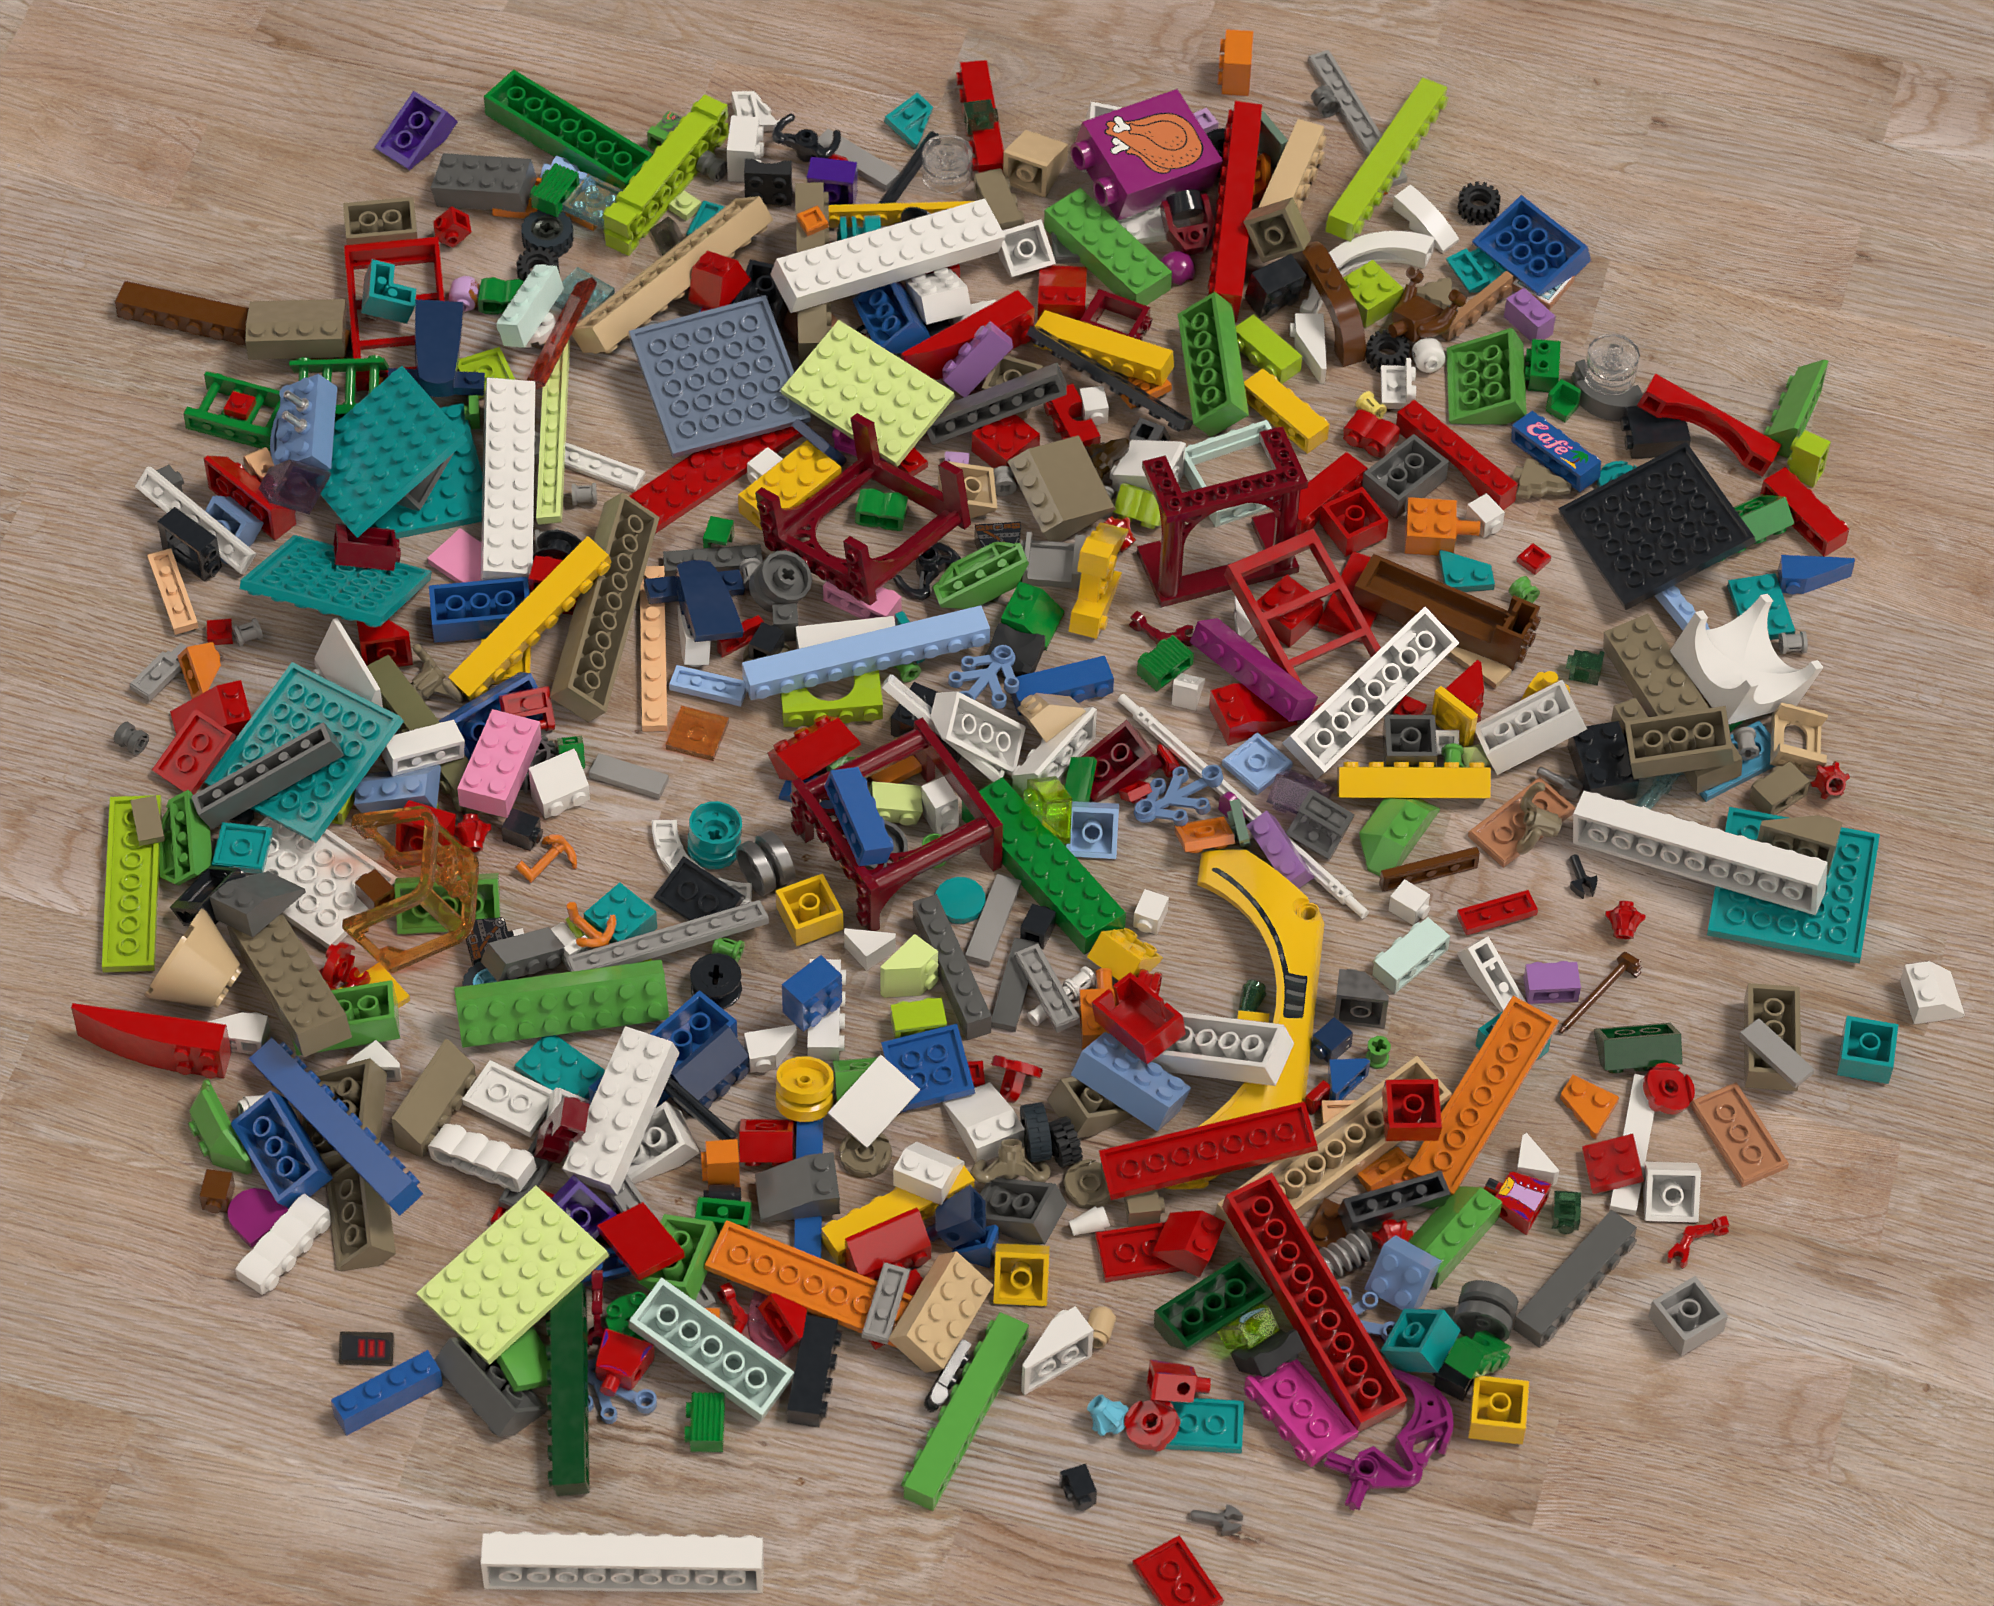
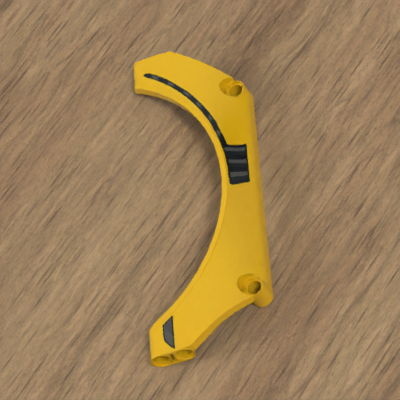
(1295, 949)

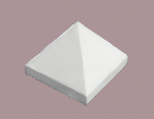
(1446, 737)

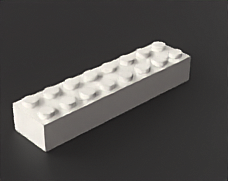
(1370, 693)

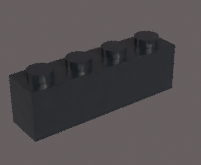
(1394, 1202)
(813, 1370)

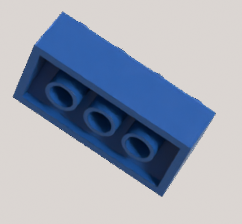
(891, 317)
(474, 715)

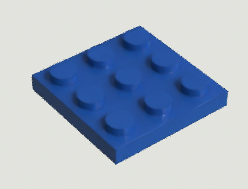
(933, 1063)

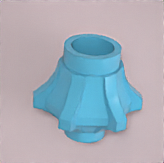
(1107, 1415)

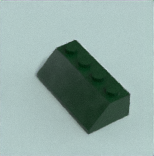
(1210, 1305)

